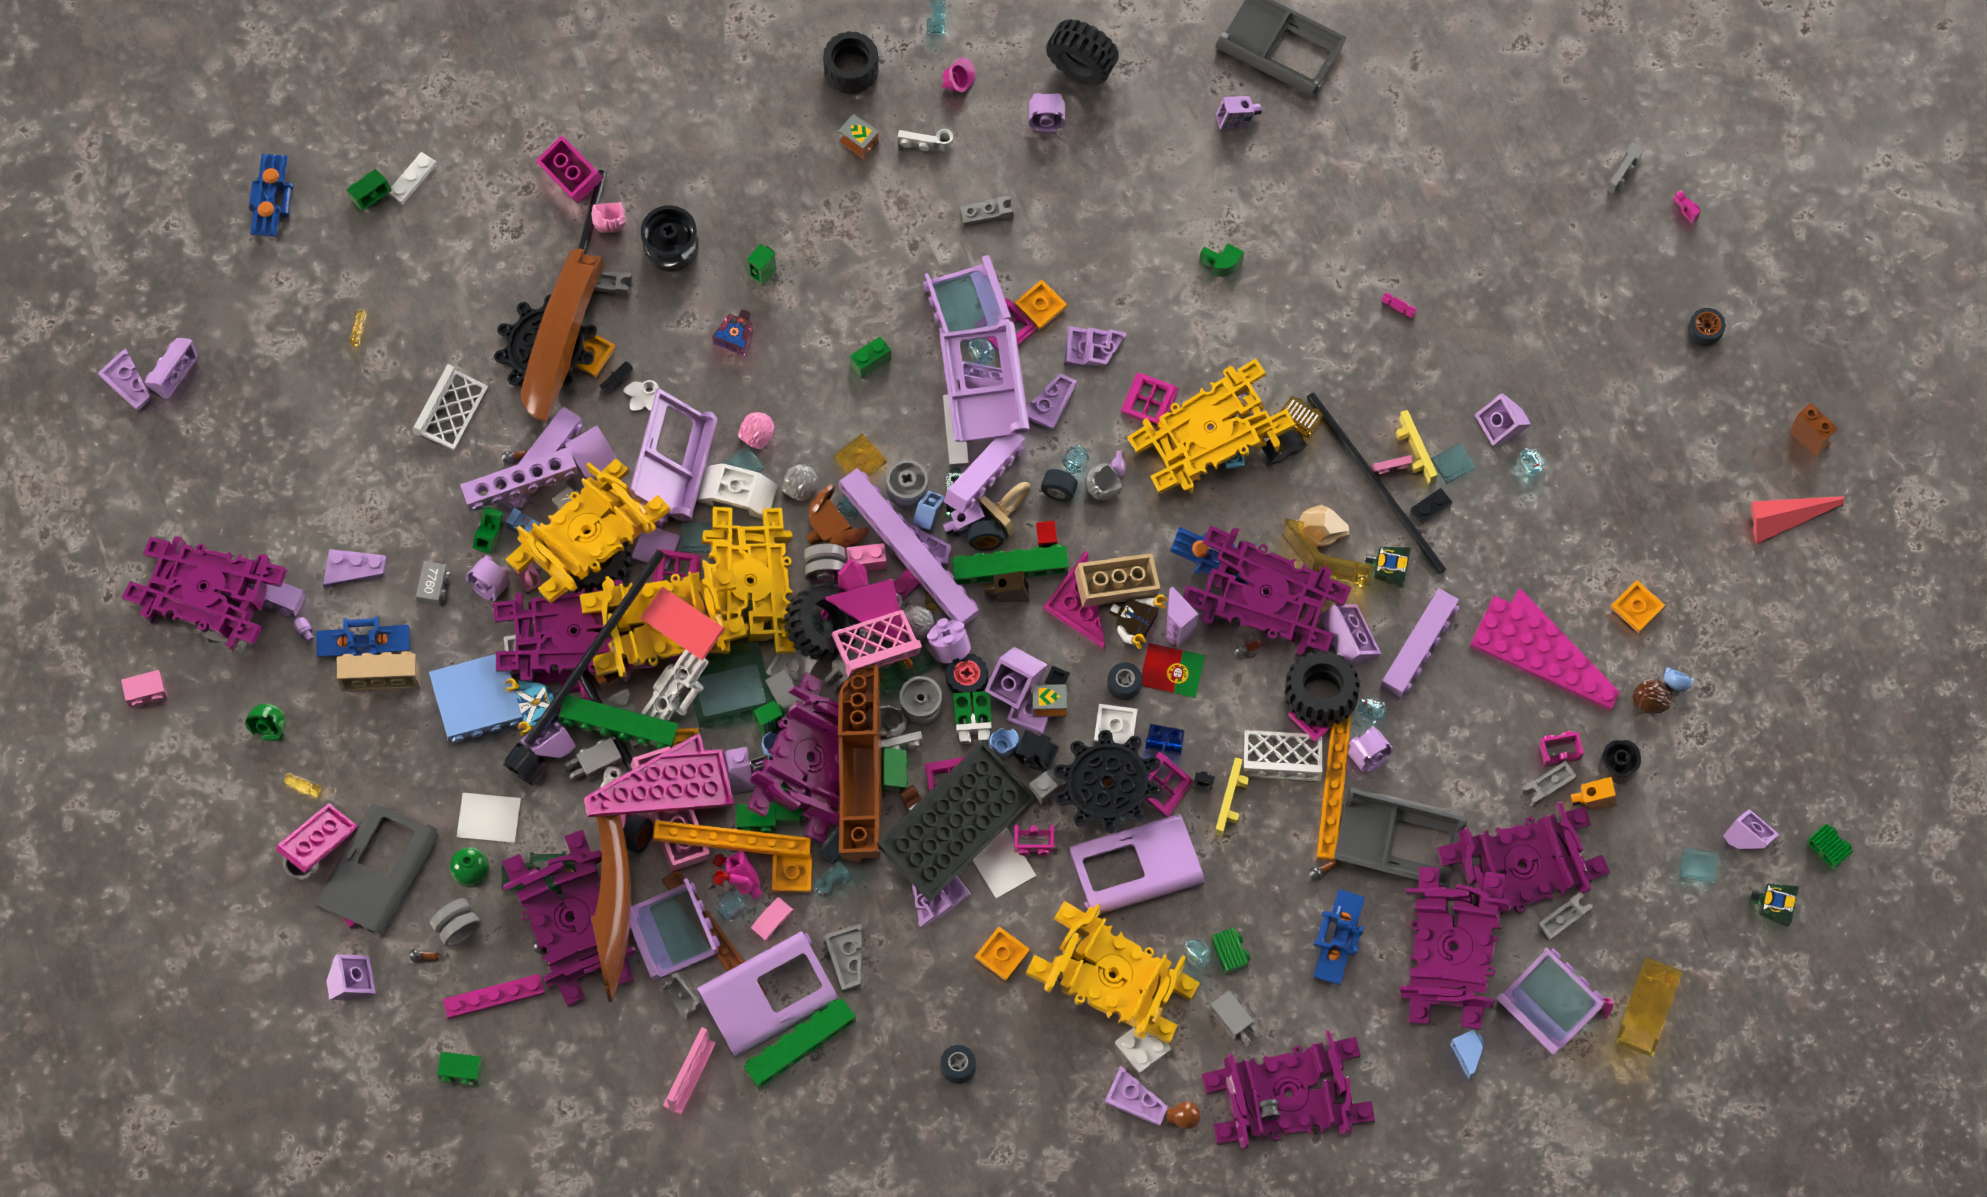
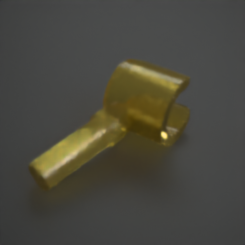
(929, 605)

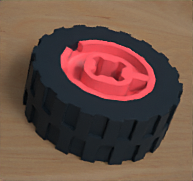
(967, 674)

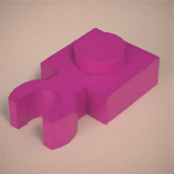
(1688, 208)

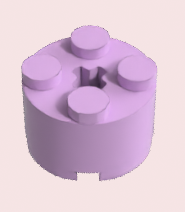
(1046, 112)
(488, 578)
(949, 640)
(1369, 750)

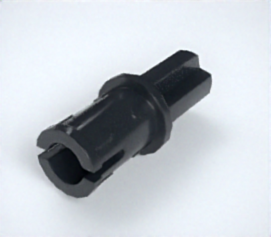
(616, 377)

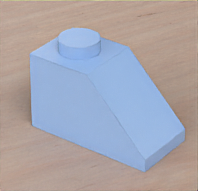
(928, 510)
(1468, 1051)

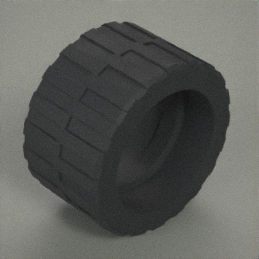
(851, 43)

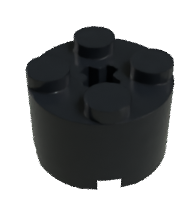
(1036, 751)
(1613, 753)
(526, 763)

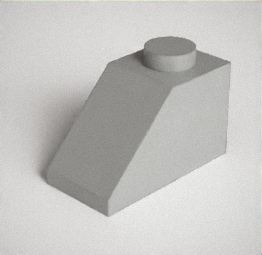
(1046, 786)

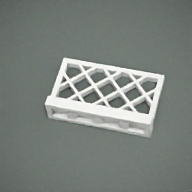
(435, 400)
(1282, 770)

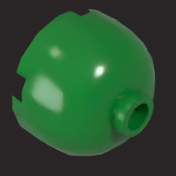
(266, 721)
(469, 867)

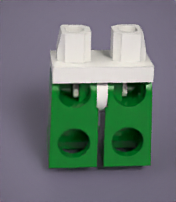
(974, 722)

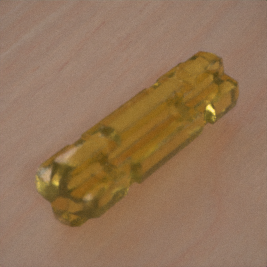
(357, 327)
(302, 784)

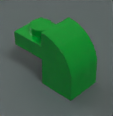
(1223, 263)
(488, 531)

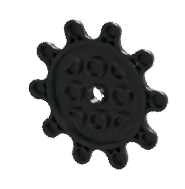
(522, 337)
(1102, 762)

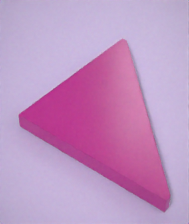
(870, 603)
(1067, 607)

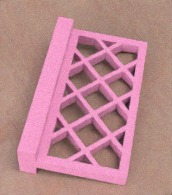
(885, 656)
(690, 1073)

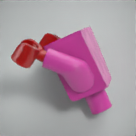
(739, 872)

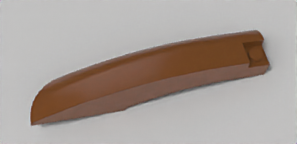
(558, 333)
(860, 765)
(613, 908)

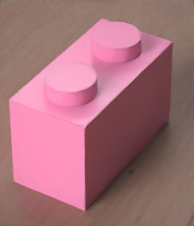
(870, 556)
(144, 689)

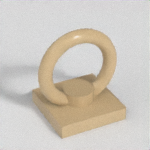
(999, 513)

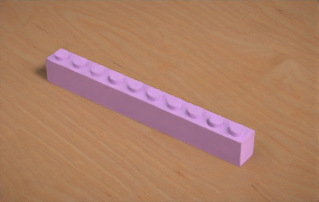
(907, 547)

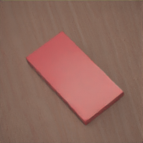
(682, 623)

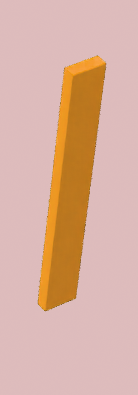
(1333, 789)
(731, 839)

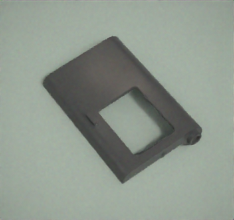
(1258, 31)

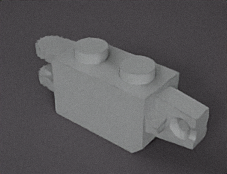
(839, 666)

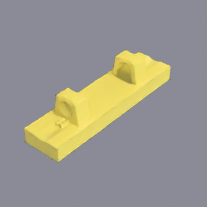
(1423, 460)
(1225, 813)

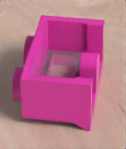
(1561, 748)
(1034, 841)

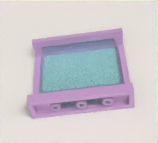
(967, 298)
(672, 931)
(1551, 1000)

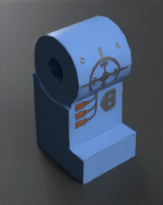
(517, 519)

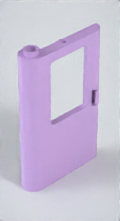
(991, 409)
(664, 477)
(1163, 854)
(744, 1010)

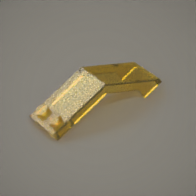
(1341, 568)
(1648, 1007)

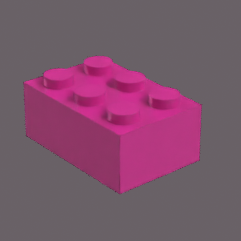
(569, 169)

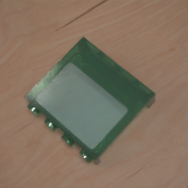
(732, 686)

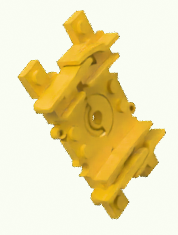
(1215, 446)
(756, 556)
(646, 641)
(1134, 972)

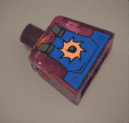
(735, 333)

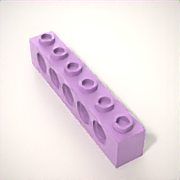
(508, 477)

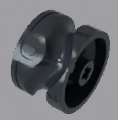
(669, 238)

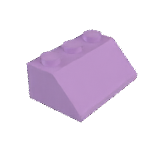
(171, 367)
(981, 375)
(1180, 620)
(1350, 633)

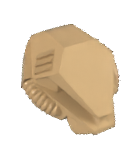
(1323, 526)

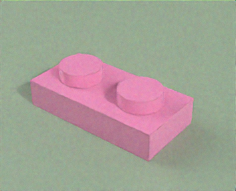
(1400, 463)

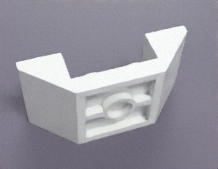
(737, 488)

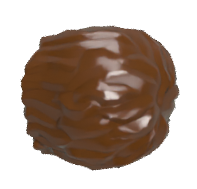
(1652, 696)

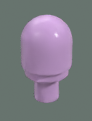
(1119, 464)
(303, 628)

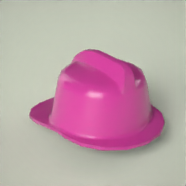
(959, 75)

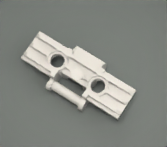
(672, 682)

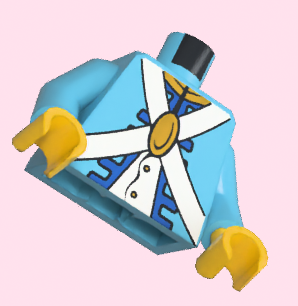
(532, 700)

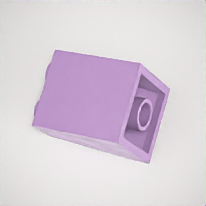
(1015, 677)

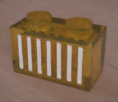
(1304, 417)

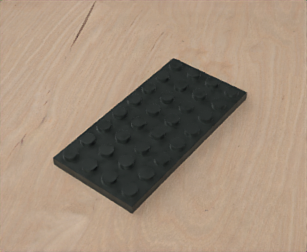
(955, 821)

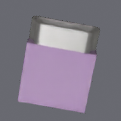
(757, 764)

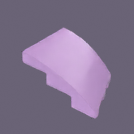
(1091, 346)
(591, 448)
(945, 901)

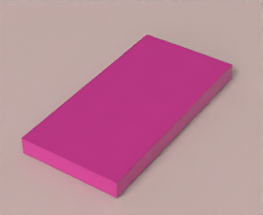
(316, 838)

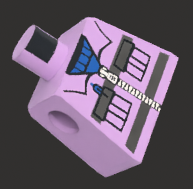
(1236, 112)
(962, 521)

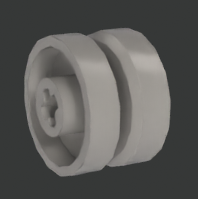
(907, 483)
(824, 562)
(921, 689)
(455, 922)

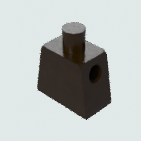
(1009, 587)

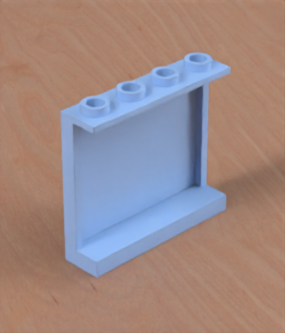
(474, 698)

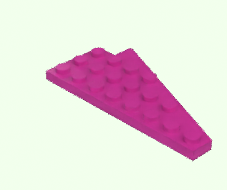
(1532, 642)
(673, 781)

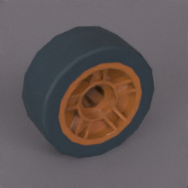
(1705, 317)
(986, 535)
(637, 833)

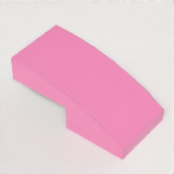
(772, 918)

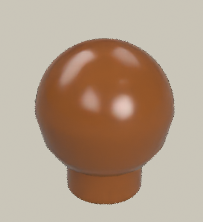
(1184, 1115)

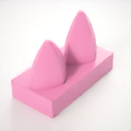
(529, 579)

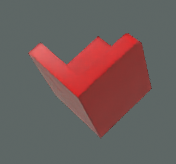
(1046, 534)

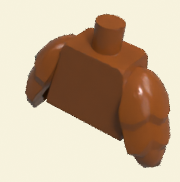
(830, 523)

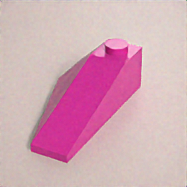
(852, 576)

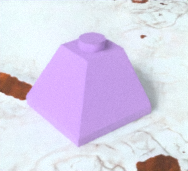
(1502, 419)
(552, 742)
(738, 770)
(1750, 832)
(350, 977)

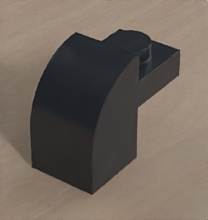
(1289, 442)

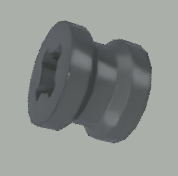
(1269, 1110)

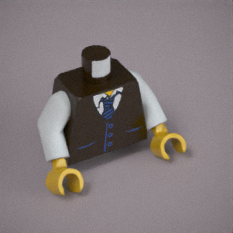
(1137, 618)

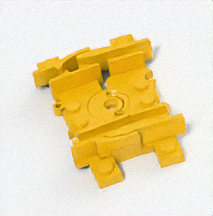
(564, 547)

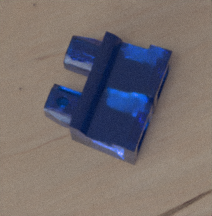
(1168, 736)

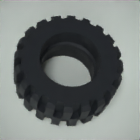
(1082, 52)
(616, 570)
(800, 623)
(1322, 710)

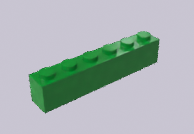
(1034, 563)
(618, 722)
(799, 1043)

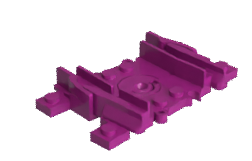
(178, 584)
(1266, 612)
(550, 637)
(811, 731)
(1535, 847)
(550, 914)
(1444, 969)
(1291, 1073)

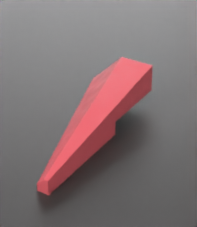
(1780, 515)

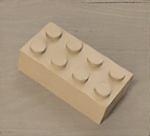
(1117, 580)
(378, 671)

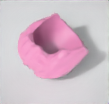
(608, 217)
(756, 430)

